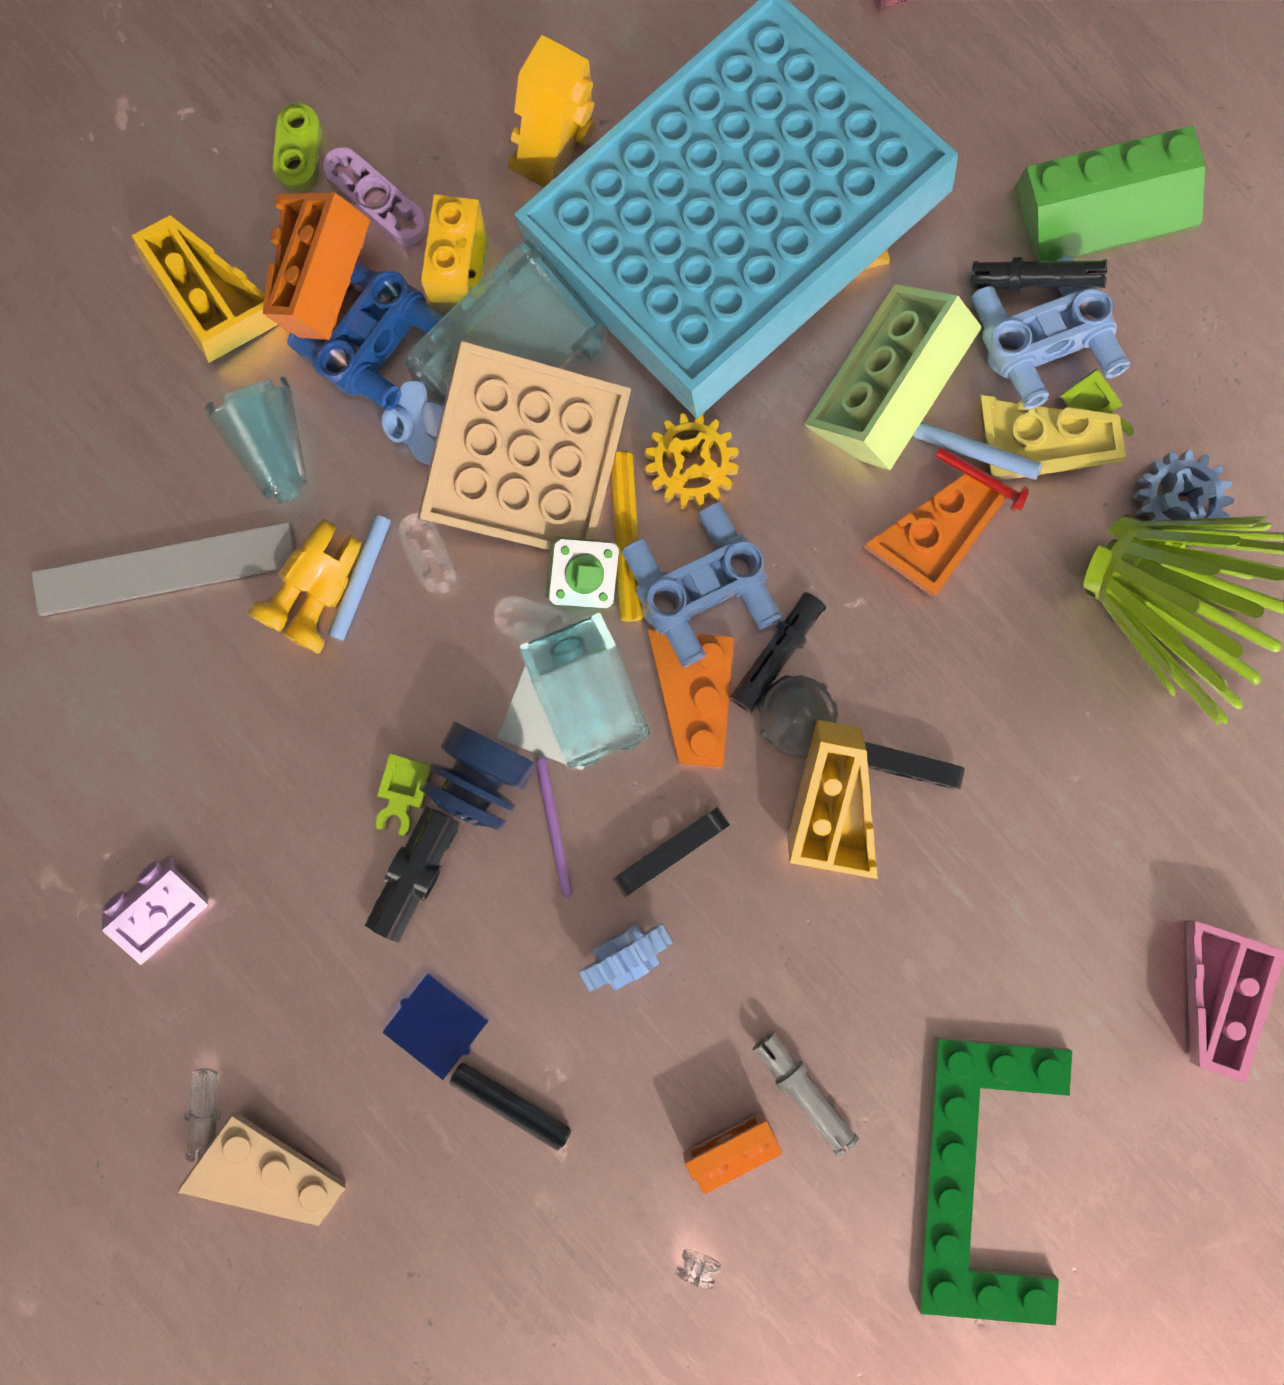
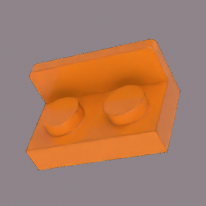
(732, 1153)

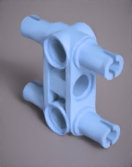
(1047, 335)

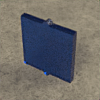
(435, 1026)

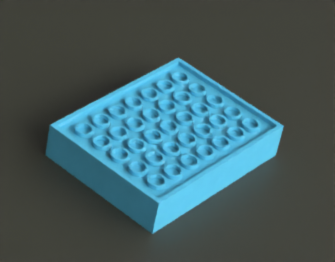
(738, 200)

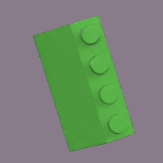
(1113, 195)

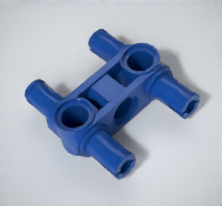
(369, 335)

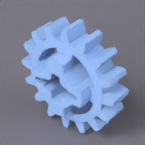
(1181, 482)
(625, 957)

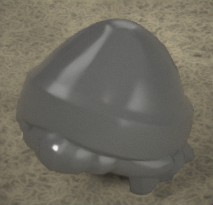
(791, 712)

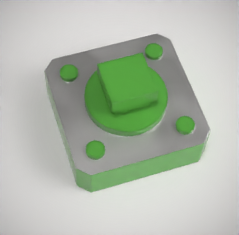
(582, 572)

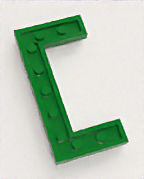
(946, 1280)

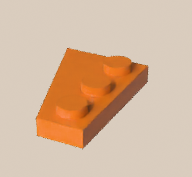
(937, 534)
(696, 697)

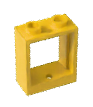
(453, 248)

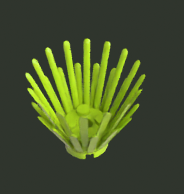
(1150, 580)

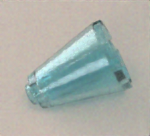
(263, 436)

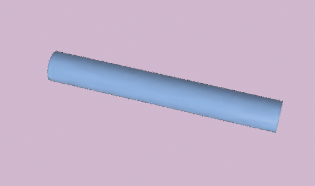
(978, 450)
(359, 577)

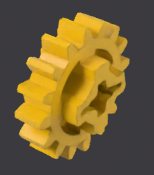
(704, 472)

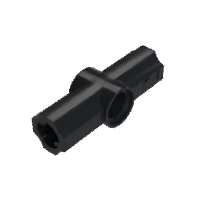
(412, 874)

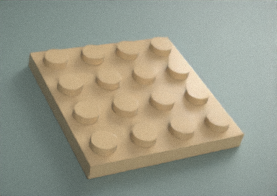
(522, 449)

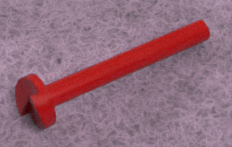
(1017, 497)

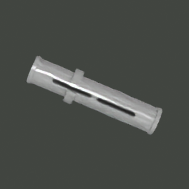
(794, 1079)

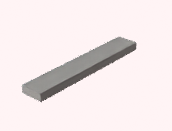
(162, 569)

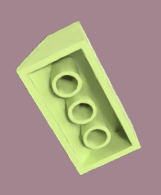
(894, 374)

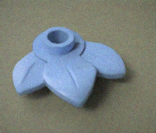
(414, 420)

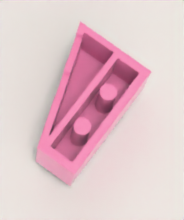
(1228, 997)

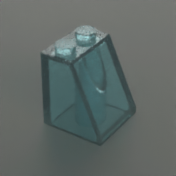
(585, 691)

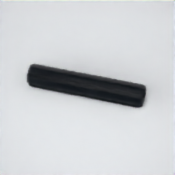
(510, 1106)

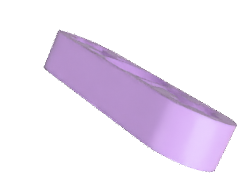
(368, 179)

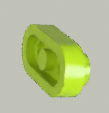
(297, 144)

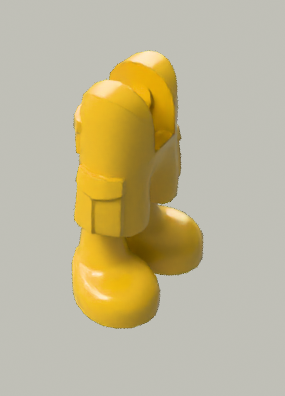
(318, 576)

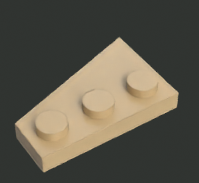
(262, 1175)

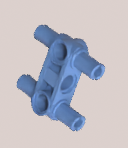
(702, 584)

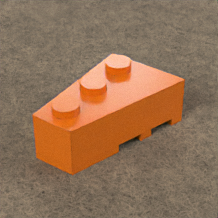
(313, 261)

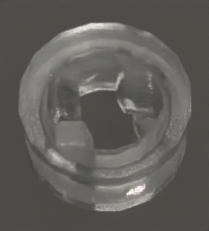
(698, 1269)

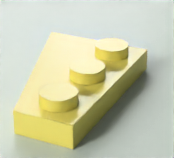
(1052, 436)

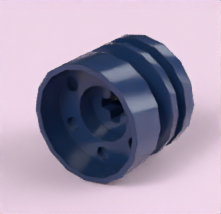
(477, 777)

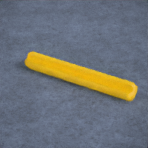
(625, 533)

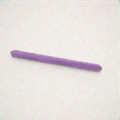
(554, 828)

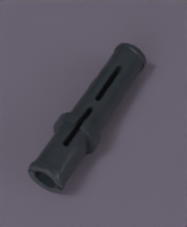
(1039, 274)
(778, 651)

